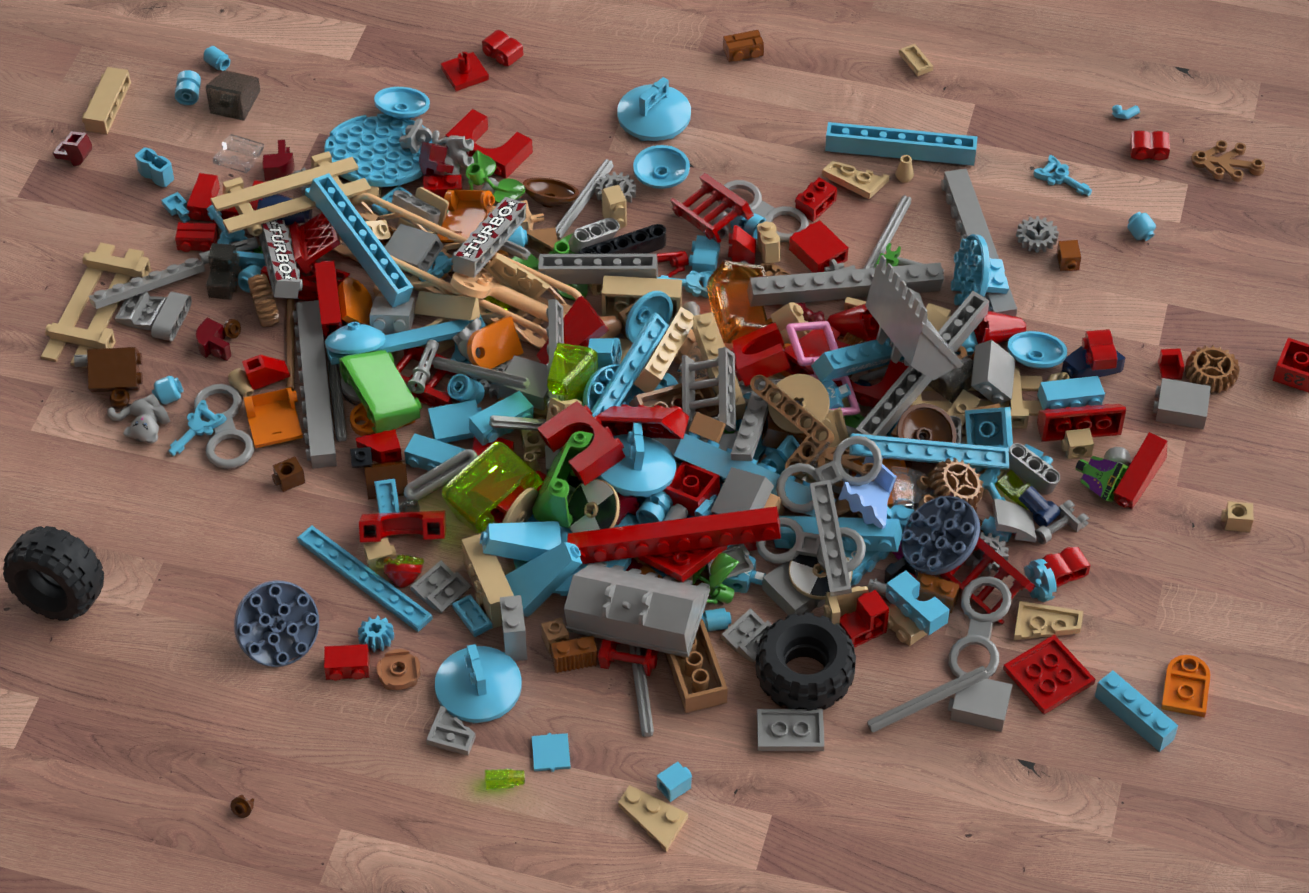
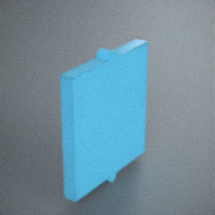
(551, 752)

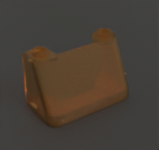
(730, 300)

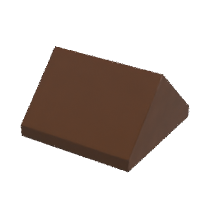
(386, 471)

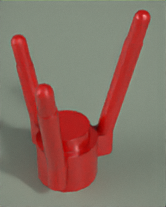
(677, 259)

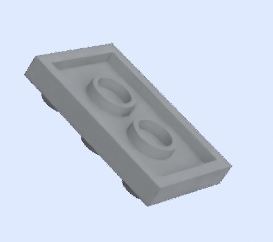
(790, 730)

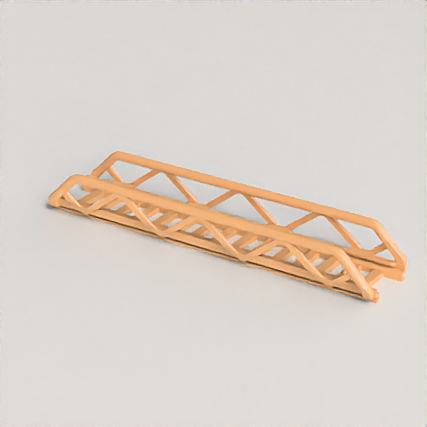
(445, 288)

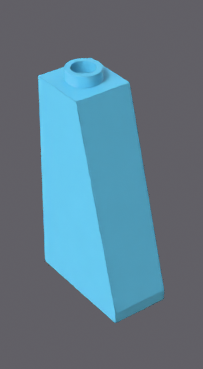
(520, 540)
(543, 575)

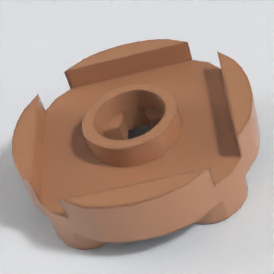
(398, 680)

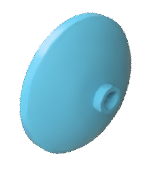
(401, 102)
(661, 166)
(650, 303)
(355, 339)
(1037, 349)

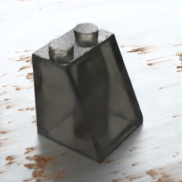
(232, 94)

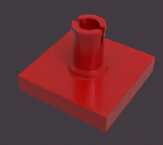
(464, 71)

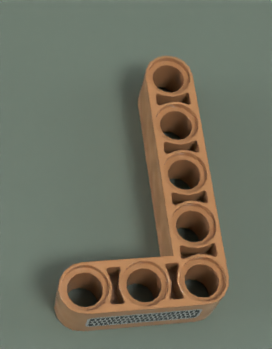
(797, 419)

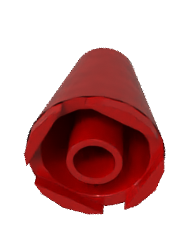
(856, 322)
(998, 327)

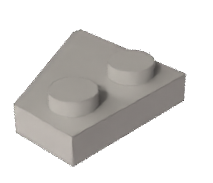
(450, 733)

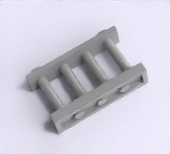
(725, 381)

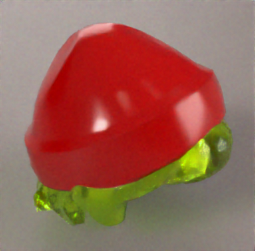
(403, 569)

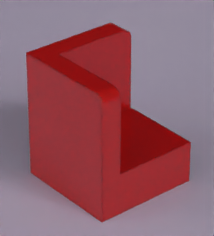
(1171, 364)

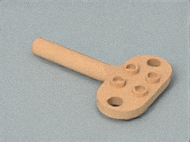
(486, 285)

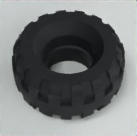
(53, 573)
(811, 638)

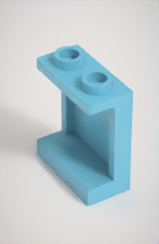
(452, 421)

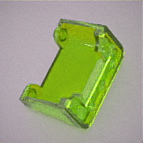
(571, 370)
(486, 484)

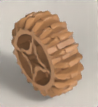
(263, 300)
(1213, 363)
(957, 480)

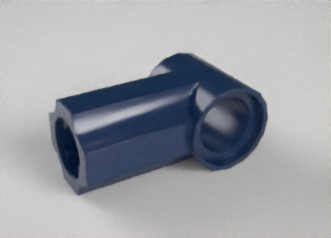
(1043, 511)

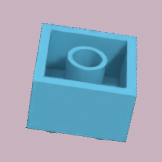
(989, 427)

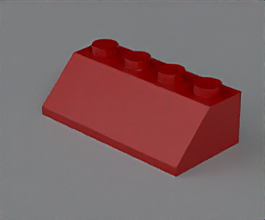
(1101, 419)
(656, 420)

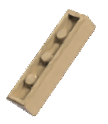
(447, 306)

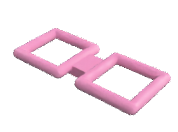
(804, 361)

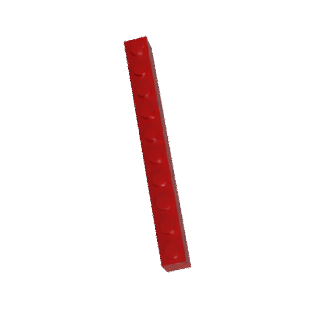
(677, 535)

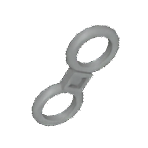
(766, 210)
(227, 429)
(830, 471)
(810, 545)
(980, 624)

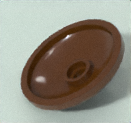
(550, 191)
(926, 421)

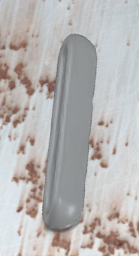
(439, 475)

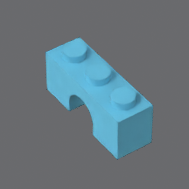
(926, 615)

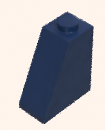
(1076, 365)

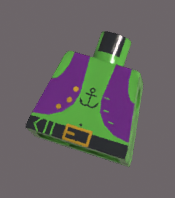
(1101, 476)

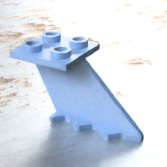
(870, 498)

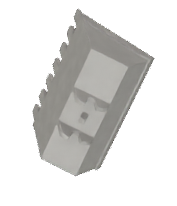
(907, 325)
(635, 608)

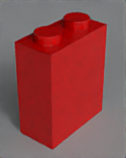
(817, 246)

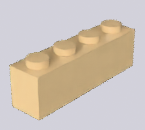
(106, 100)

